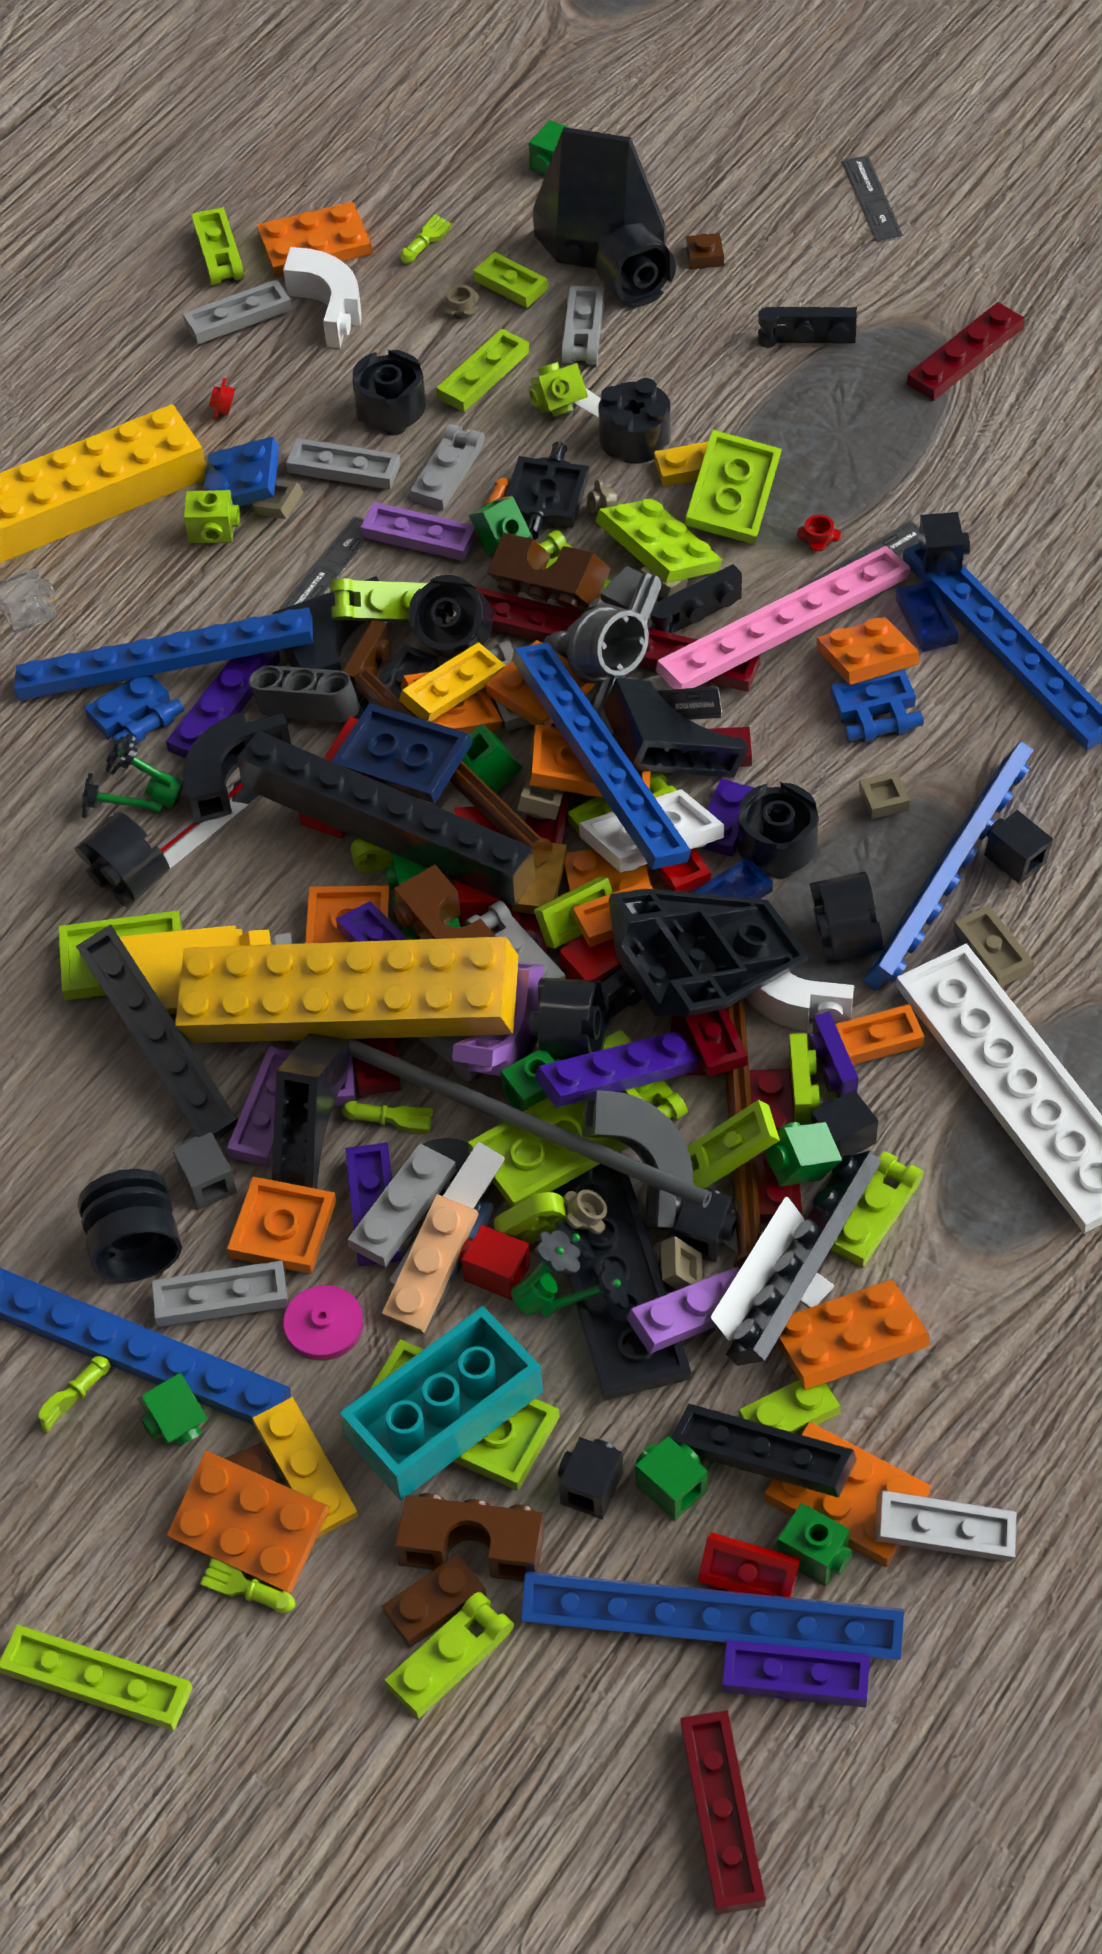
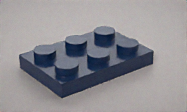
(403, 752)

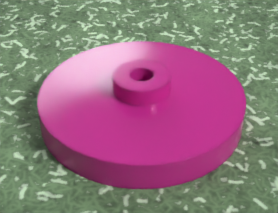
(323, 1322)

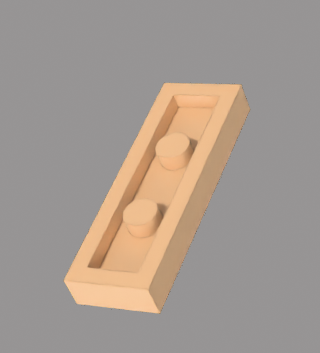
(430, 1263)

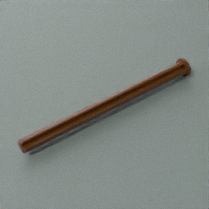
(465, 779)
(745, 1176)

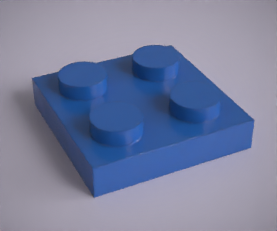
(244, 470)

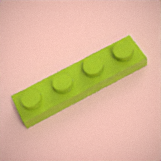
(95, 1677)

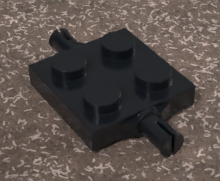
(548, 489)

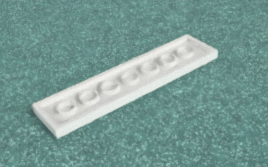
(1013, 1076)

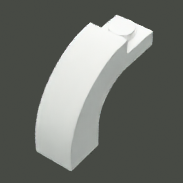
(329, 280)
(795, 1000)

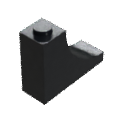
(328, 634)
(664, 740)
(303, 1104)

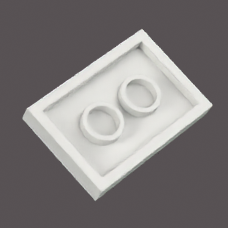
(615, 845)

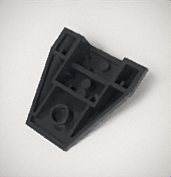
(592, 191)
(699, 949)

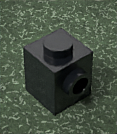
(942, 542)
(1017, 846)
(849, 1122)
(708, 1226)
(590, 1476)

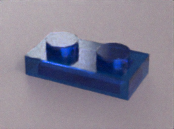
(927, 616)
(741, 881)

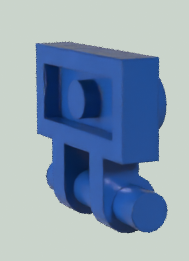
(874, 697)
(127, 705)

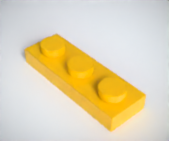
(451, 683)
(304, 1461)

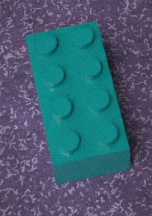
(441, 1402)

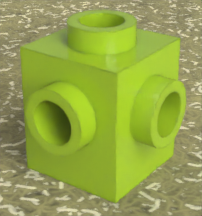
(557, 388)
(210, 516)

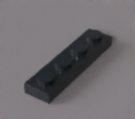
(765, 1450)

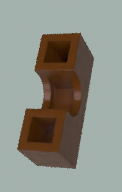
(571, 580)
(429, 904)
(435, 1525)

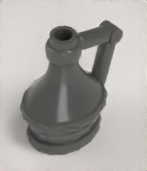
(602, 642)

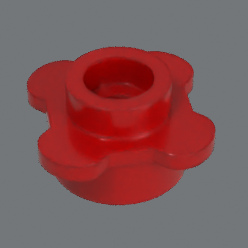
(222, 399)
(819, 532)

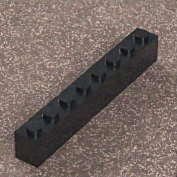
(387, 817)

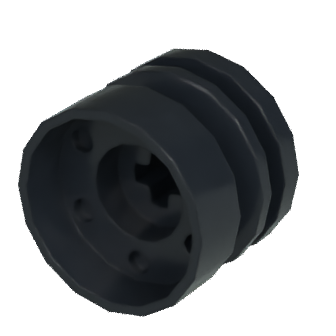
(129, 1225)

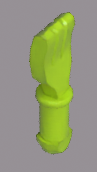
(432, 231)
(404, 1118)
(77, 1388)
(232, 1582)

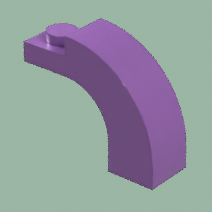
(496, 1052)

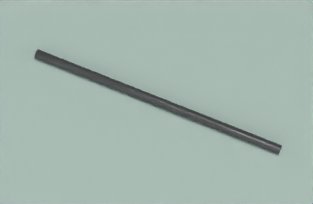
(531, 1124)

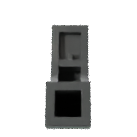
(650, 1136)

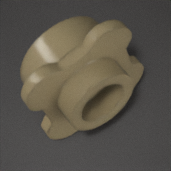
(460, 301)
(600, 498)
(585, 1210)

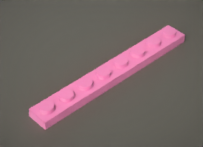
(782, 619)

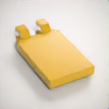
(162, 954)

